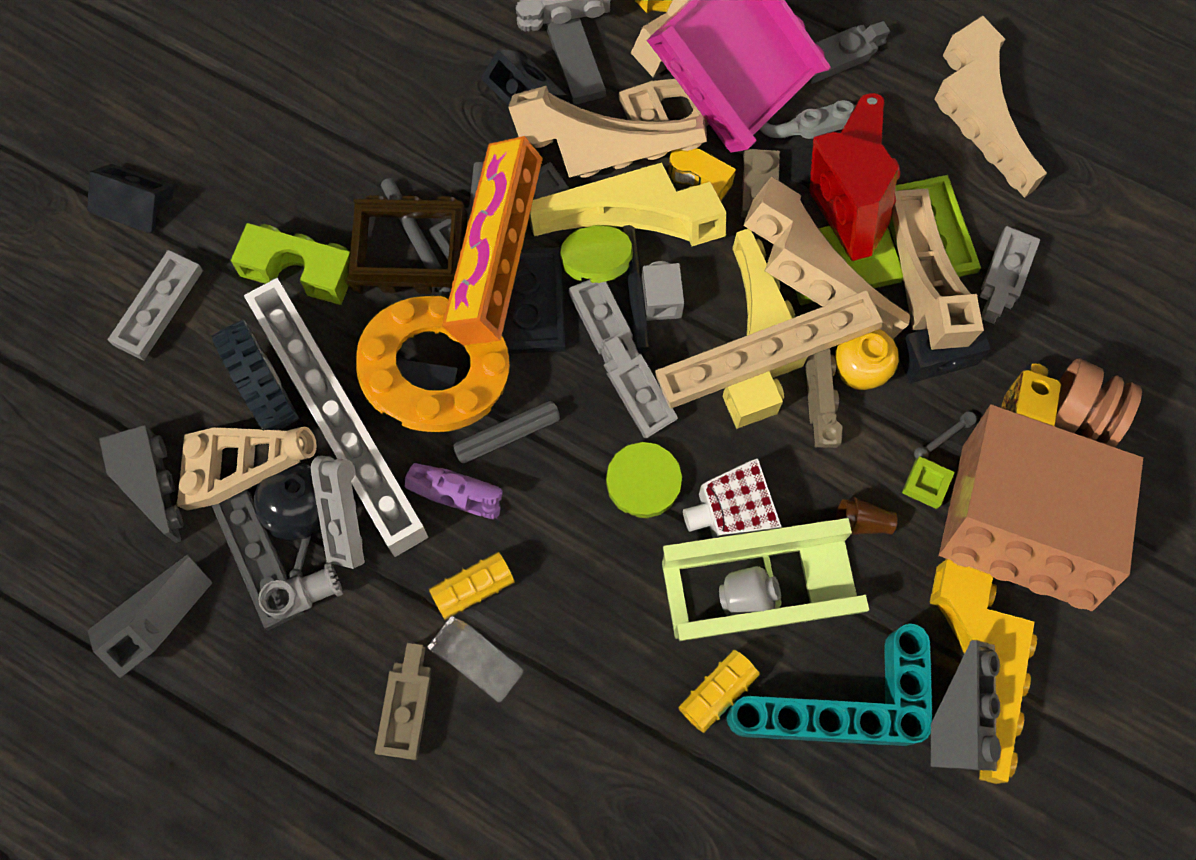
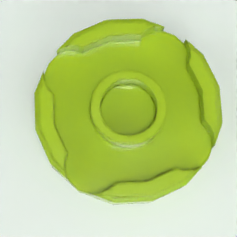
(596, 253)
(644, 479)

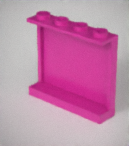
(738, 61)

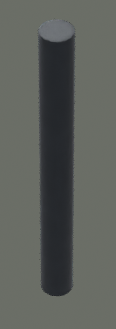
(636, 294)

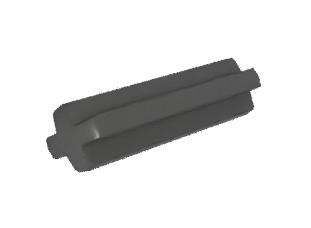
(506, 432)

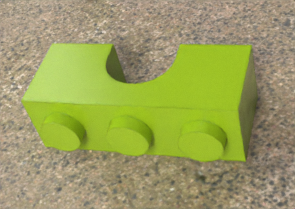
(267, 251)

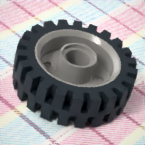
(254, 376)

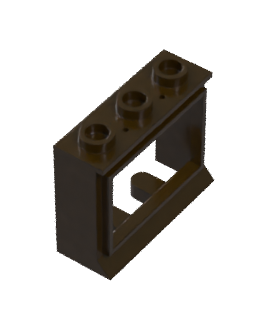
(407, 207)

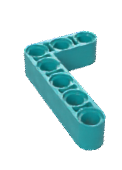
(848, 714)

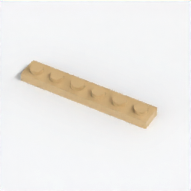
(768, 349)

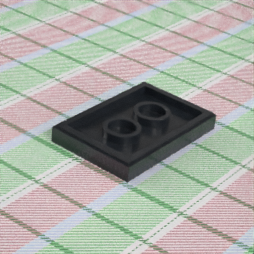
(536, 304)

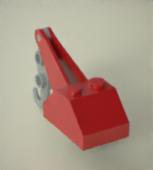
(850, 170)

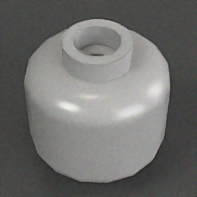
(749, 591)

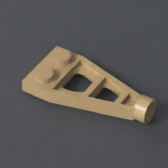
(644, 100)
(202, 461)

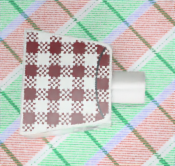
(734, 503)

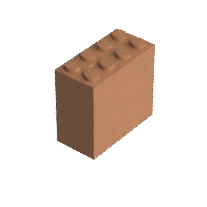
(1043, 509)

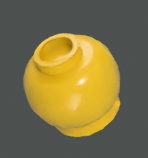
(867, 360)

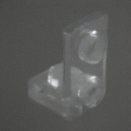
(476, 658)

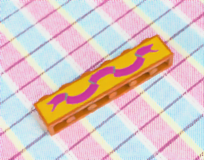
(493, 242)

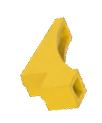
(963, 599)

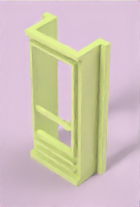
(823, 564)

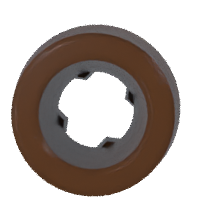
(866, 517)

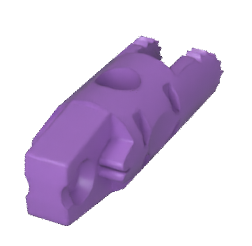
(454, 490)

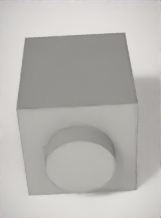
(662, 291)

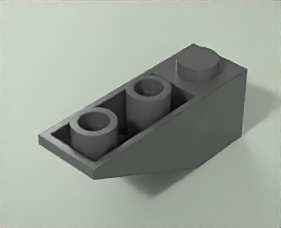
(137, 467)
(148, 616)
(966, 719)

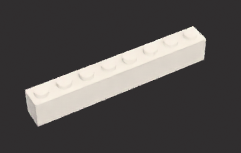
(336, 417)

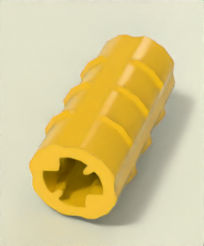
(471, 585)
(719, 690)

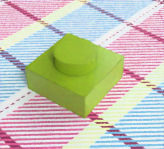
(928, 482)

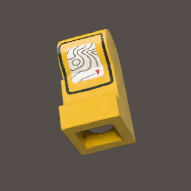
(697, 168)

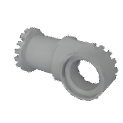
(301, 591)

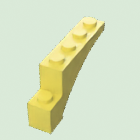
(637, 199)
(759, 395)

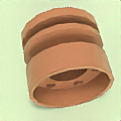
(1098, 412)

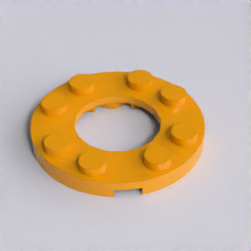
(419, 407)

